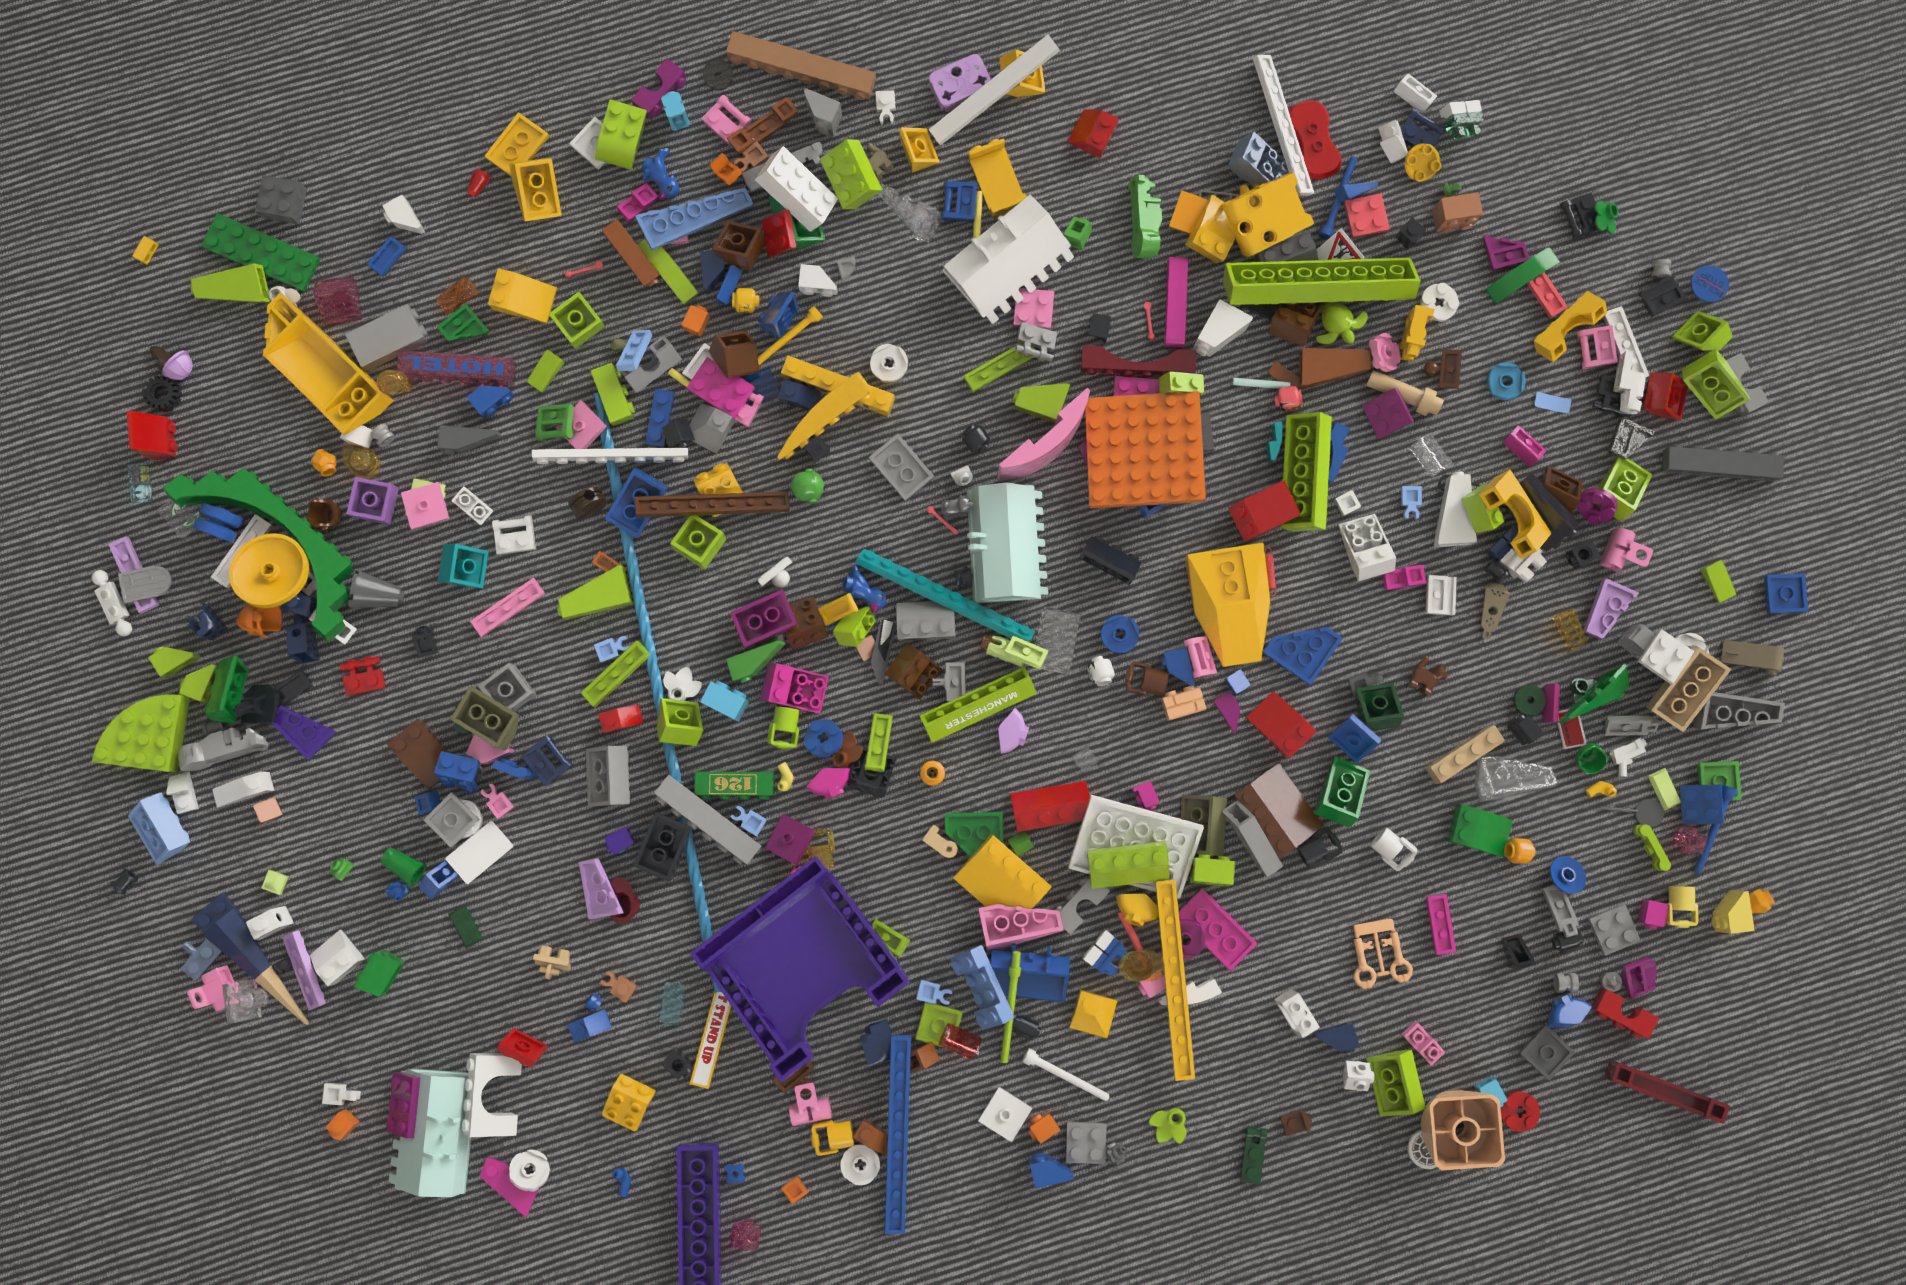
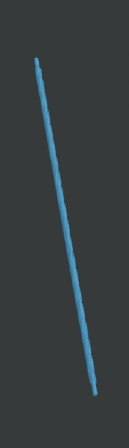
(654, 674)

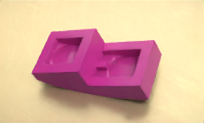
(637, 203)
(1404, 577)

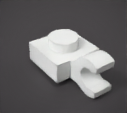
(336, 1094)

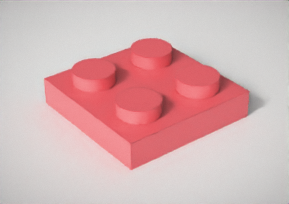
(1366, 215)

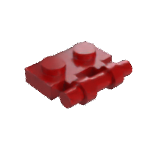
(362, 682)

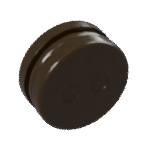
(587, 502)

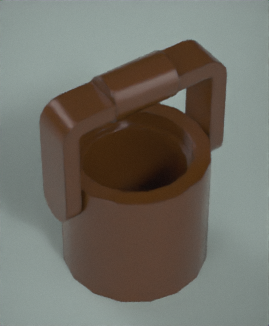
(1153, 680)

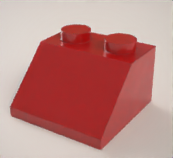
(1093, 131)
(1665, 396)

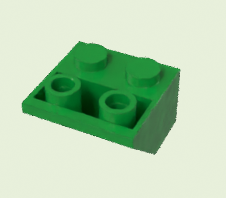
(379, 973)

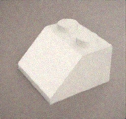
(335, 958)

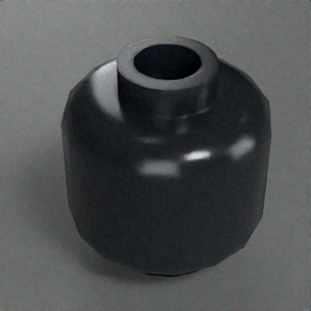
(975, 438)

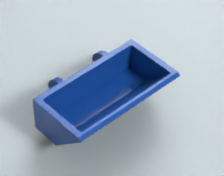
(1040, 977)

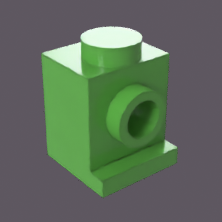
(1078, 232)

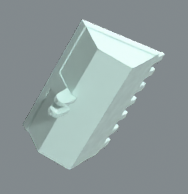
(1005, 543)

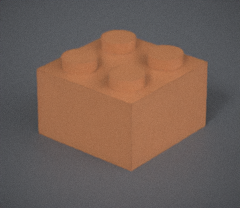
(1457, 212)

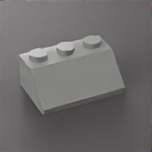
(924, 621)
(607, 776)

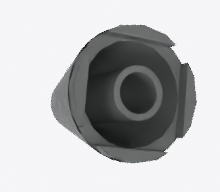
(373, 592)

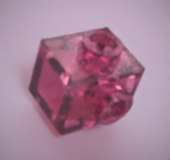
(1690, 840)
(745, 1235)

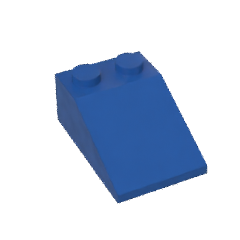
(779, 314)
(623, 509)

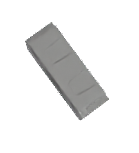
(1637, 640)

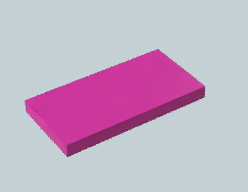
(1222, 933)

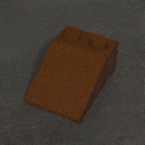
(419, 751)

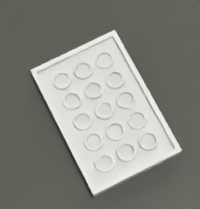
(1119, 824)

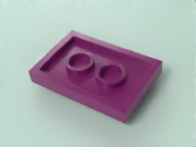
(403, 1105)

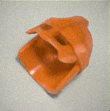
(257, 620)

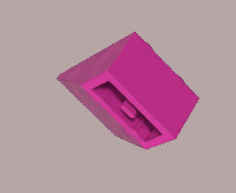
(794, 688)

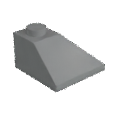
(710, 427)

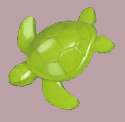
(1339, 320)

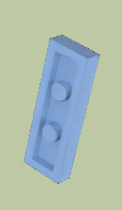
(634, 350)

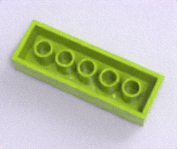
(1307, 468)

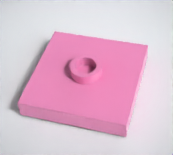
(585, 426)
(425, 505)

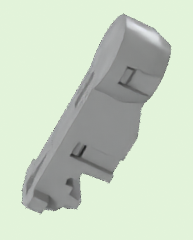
(810, 153)
(219, 747)

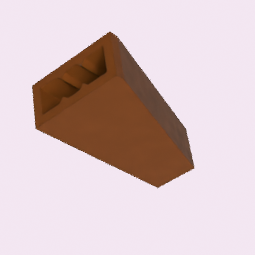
(630, 253)
(1325, 365)

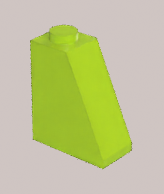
(1042, 400)

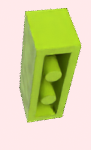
(613, 394)

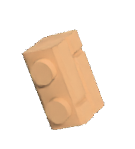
(1183, 703)

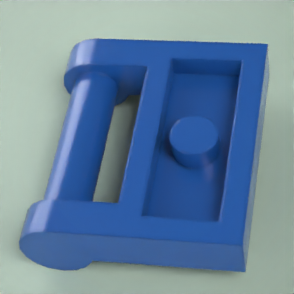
(965, 201)
(510, 767)

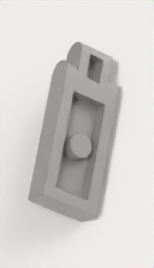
(1630, 725)
(1561, 911)

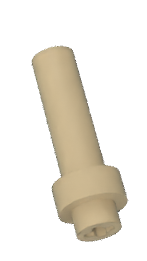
(1424, 400)

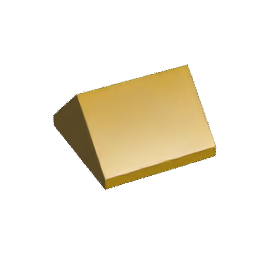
(918, 148)

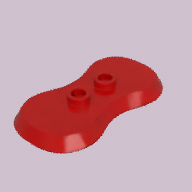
(1312, 132)

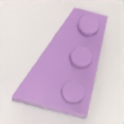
(598, 891)

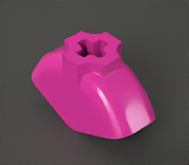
(829, 782)

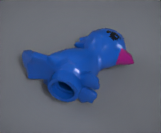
(657, 172)
(859, 588)

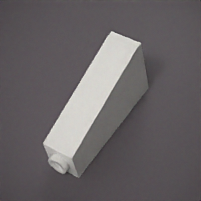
(1454, 523)

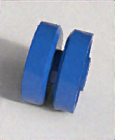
(218, 522)

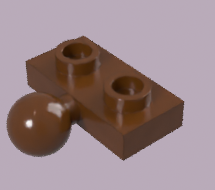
(1449, 369)
(795, 1078)

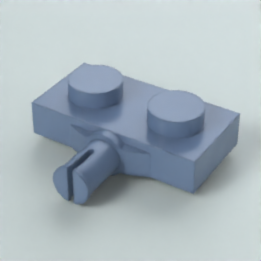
(200, 958)

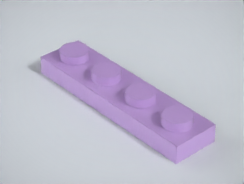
(127, 561)
(303, 969)

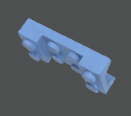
(984, 986)

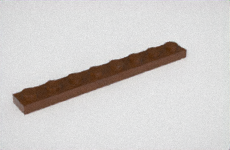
(711, 504)

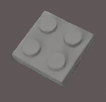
(451, 819)
(1614, 929)
(1086, 1142)

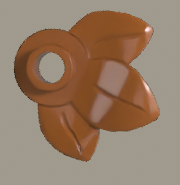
(849, 751)

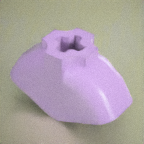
(1012, 732)

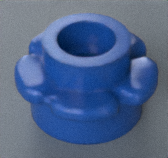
(593, 1002)

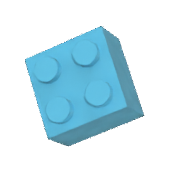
(724, 701)

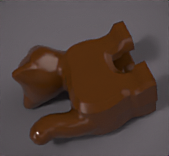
(1425, 678)

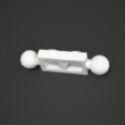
(111, 603)

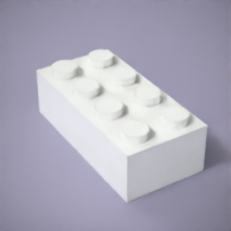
(796, 189)

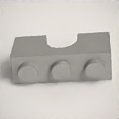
(663, 358)
(1757, 397)
(1068, 913)

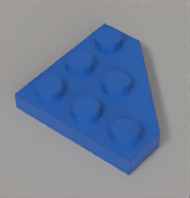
(1303, 651)

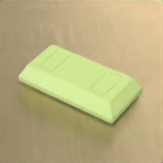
(1664, 789)

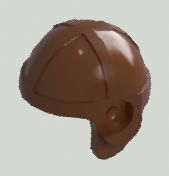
(324, 514)

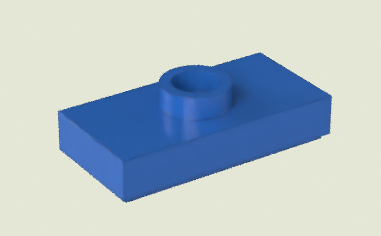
(386, 256)

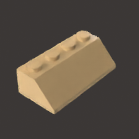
(1696, 683)

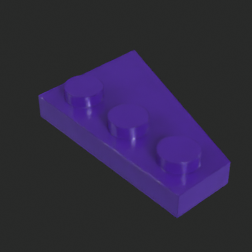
(302, 732)

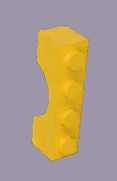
(1586, 310)

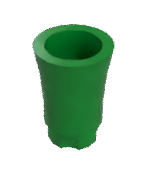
(403, 866)

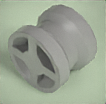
(1661, 269)
(382, 435)

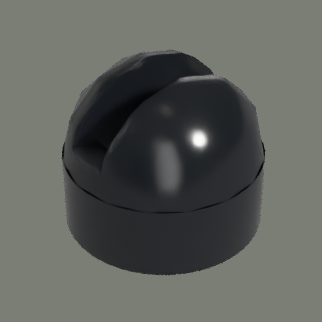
(283, 965)

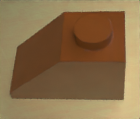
(923, 1057)
(872, 1136)

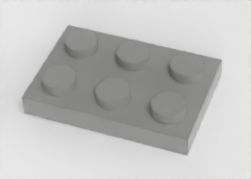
(901, 467)

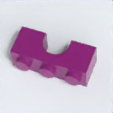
(671, 78)

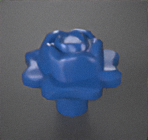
(397, 890)

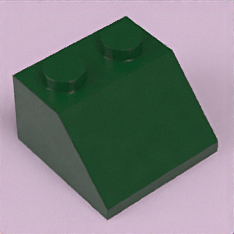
(1379, 706)

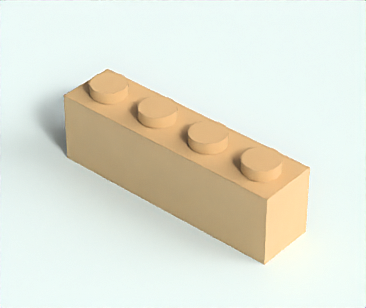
(1464, 754)

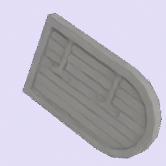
(144, 583)

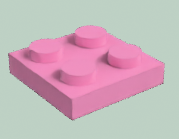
(1034, 308)

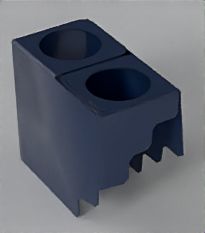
(207, 623)
(877, 1042)

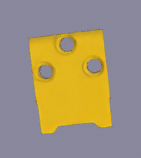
(1275, 211)

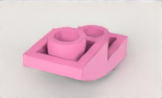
(1423, 1043)

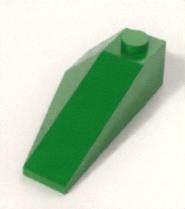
(1604, 690)

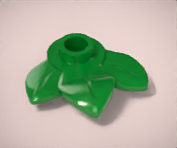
(1605, 217)

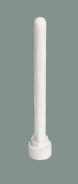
(1032, 1058)

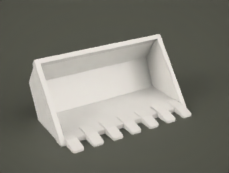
(1008, 258)

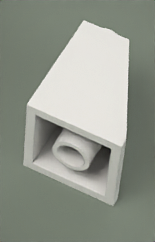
(1221, 328)

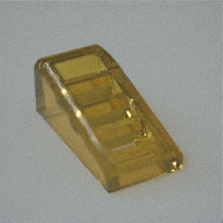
(1558, 619)

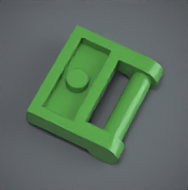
(554, 416)

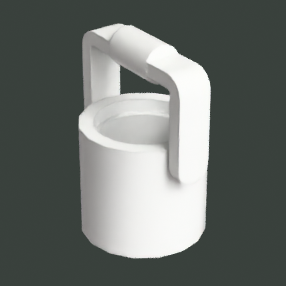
(1389, 845)

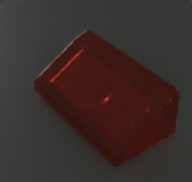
(960, 1041)

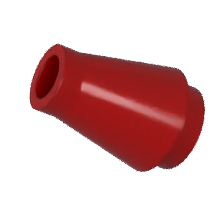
(477, 182)

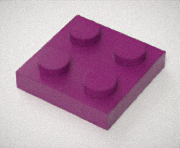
(1387, 413)

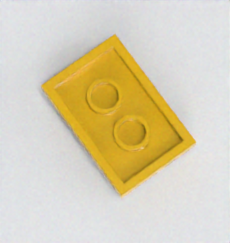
(517, 143)

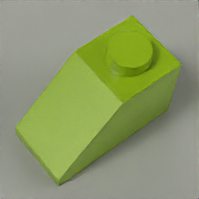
(170, 661)
(198, 684)

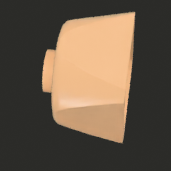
(1481, 1138)

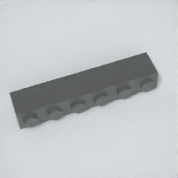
(1723, 463)

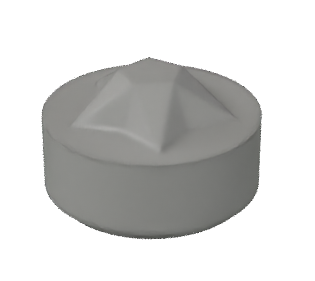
(1611, 981)

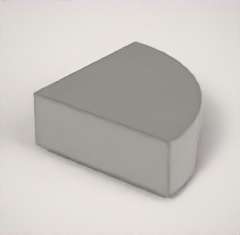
(846, 267)

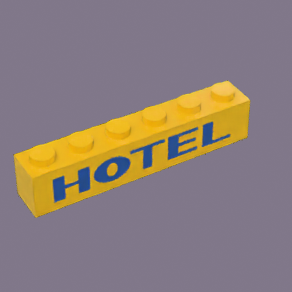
(826, 381)

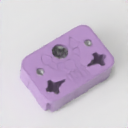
(958, 88)

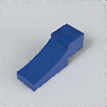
(1337, 450)

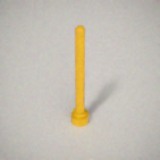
(812, 316)

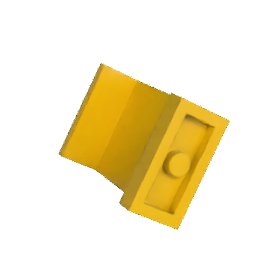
(996, 177)

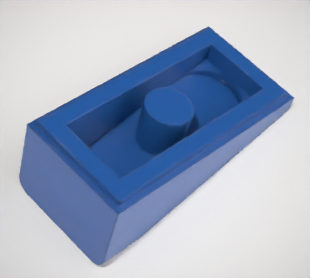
(1349, 191)

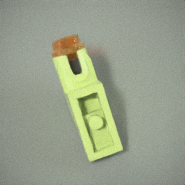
(1014, 651)

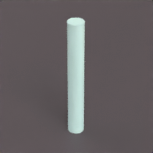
(1260, 383)

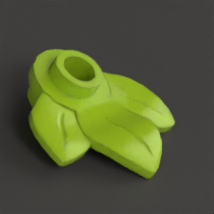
(1167, 1127)

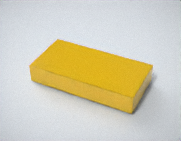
(838, 609)

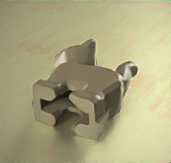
(879, 161)

